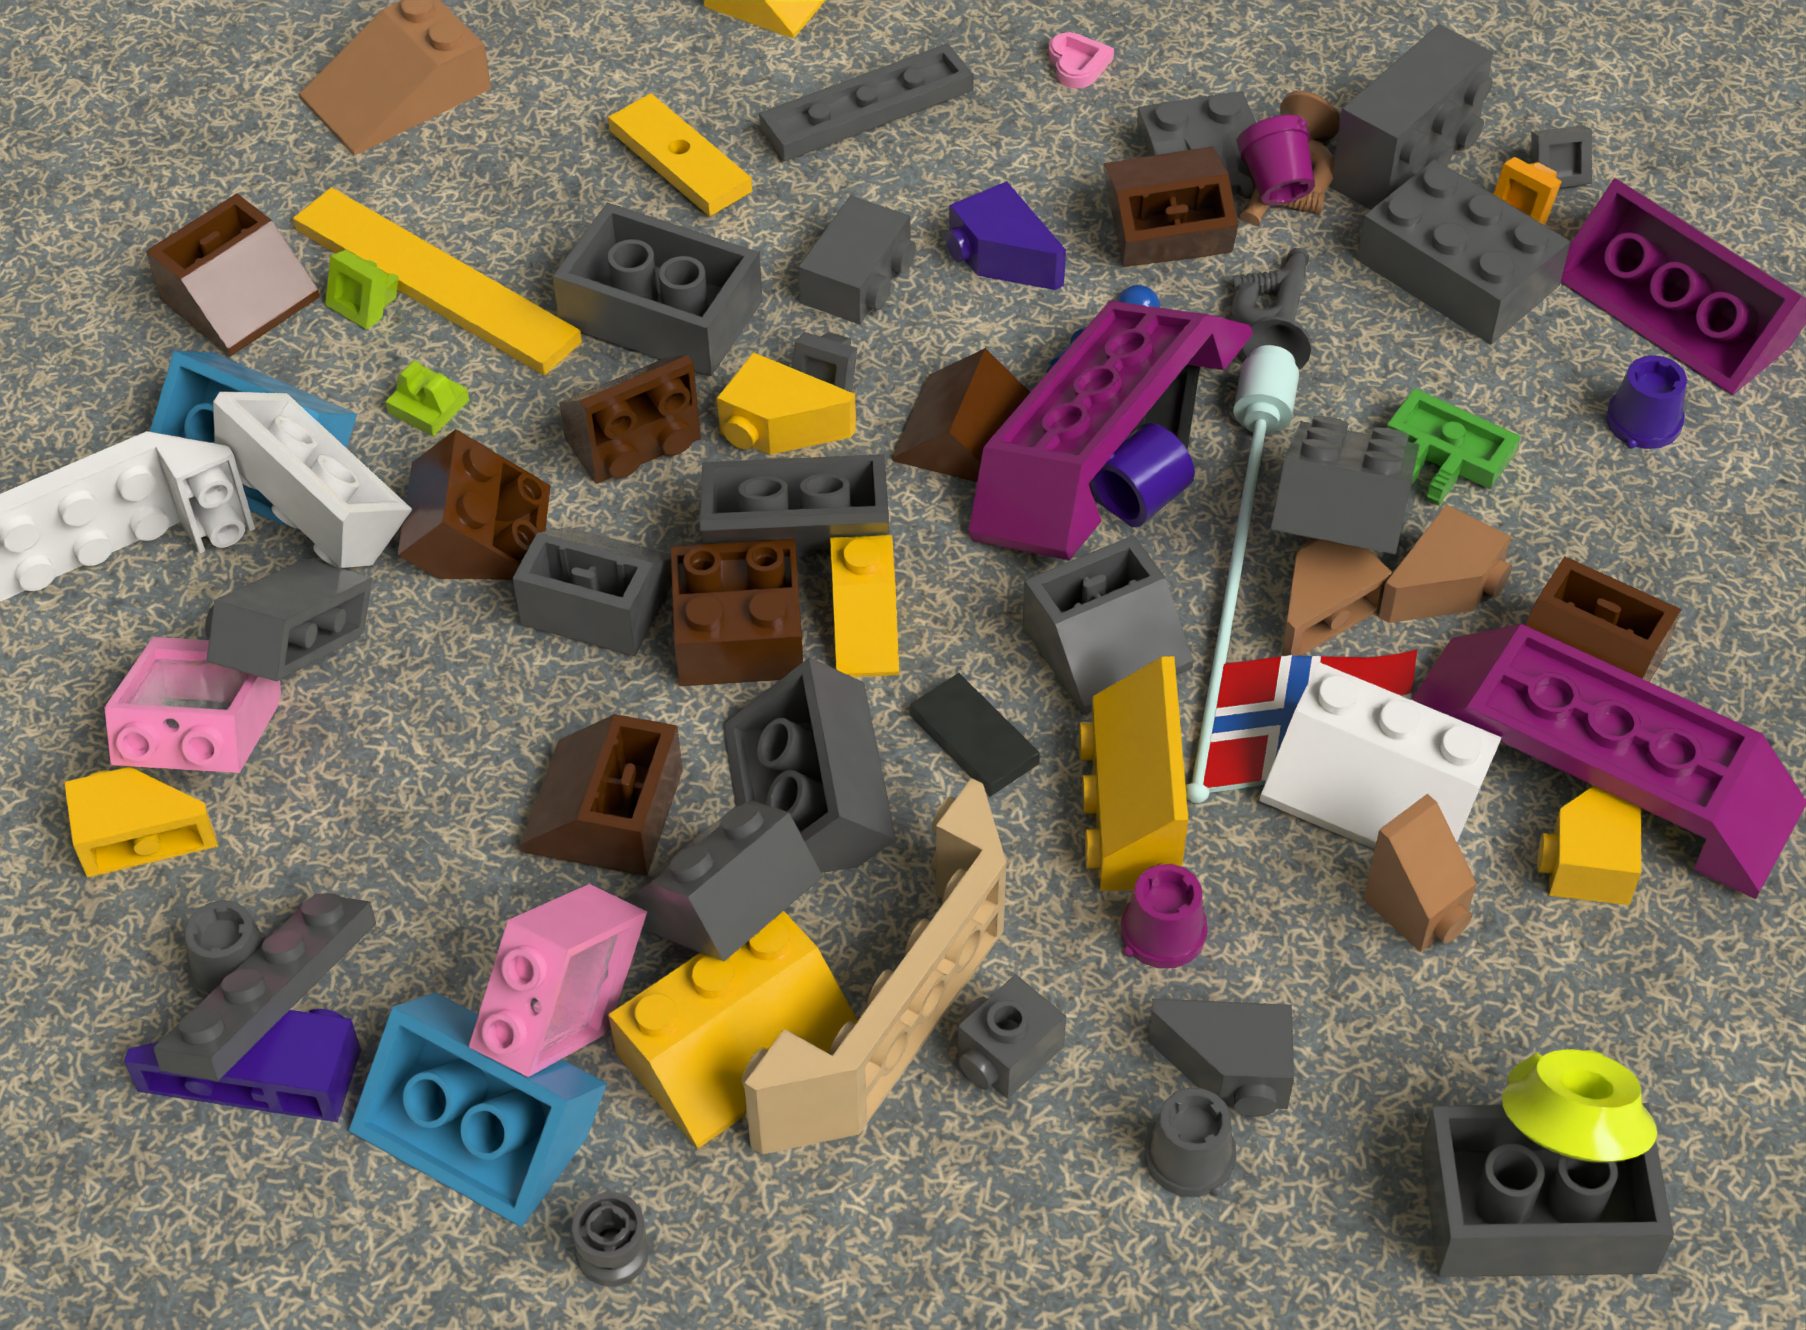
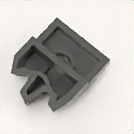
(1201, 124)

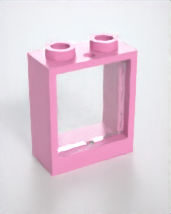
(187, 711)
(551, 979)

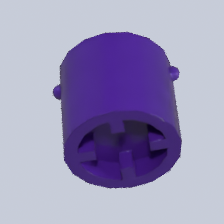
(1143, 475)

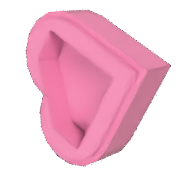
(1078, 59)

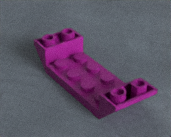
(1043, 457)
(1627, 742)

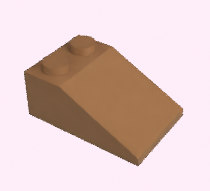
(398, 74)

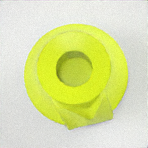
(1579, 1106)

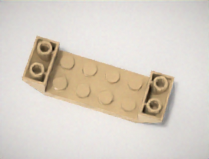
(812, 1097)

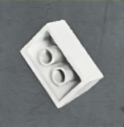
(308, 476)
(1369, 754)

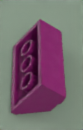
(1682, 288)

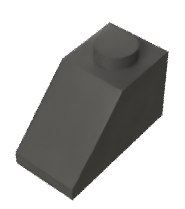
(1229, 1049)

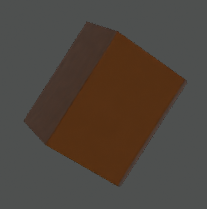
(959, 415)

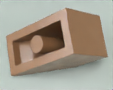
(1448, 569)
(1330, 593)
(1420, 877)

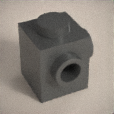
(1009, 1037)

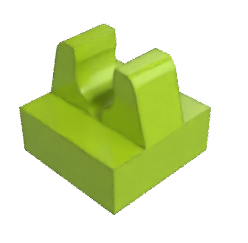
(359, 288)
(425, 398)

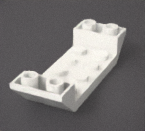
(116, 500)

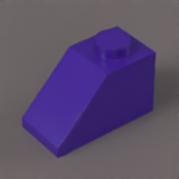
(1005, 239)

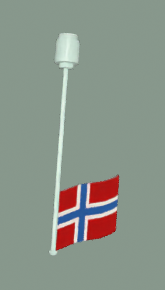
(1256, 699)

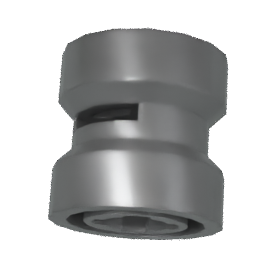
(614, 1256)

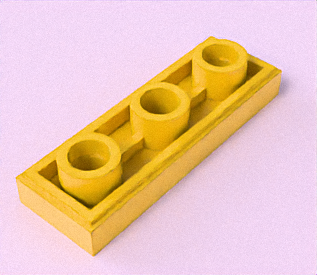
(680, 154)

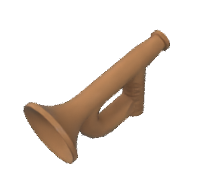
(1322, 125)

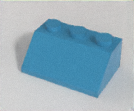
(196, 380)
(468, 1115)

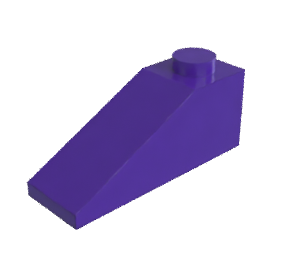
(293, 1070)

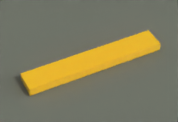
(441, 281)

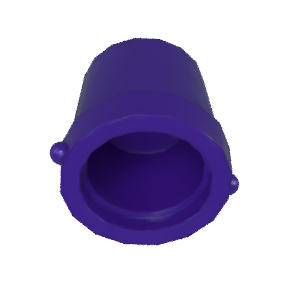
(1649, 403)

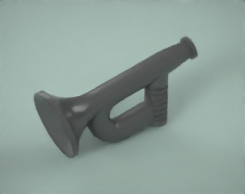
(1277, 324)

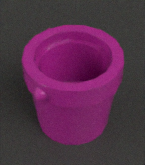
(1278, 158)
(1165, 918)

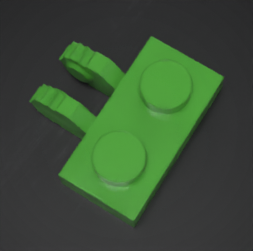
(1454, 441)

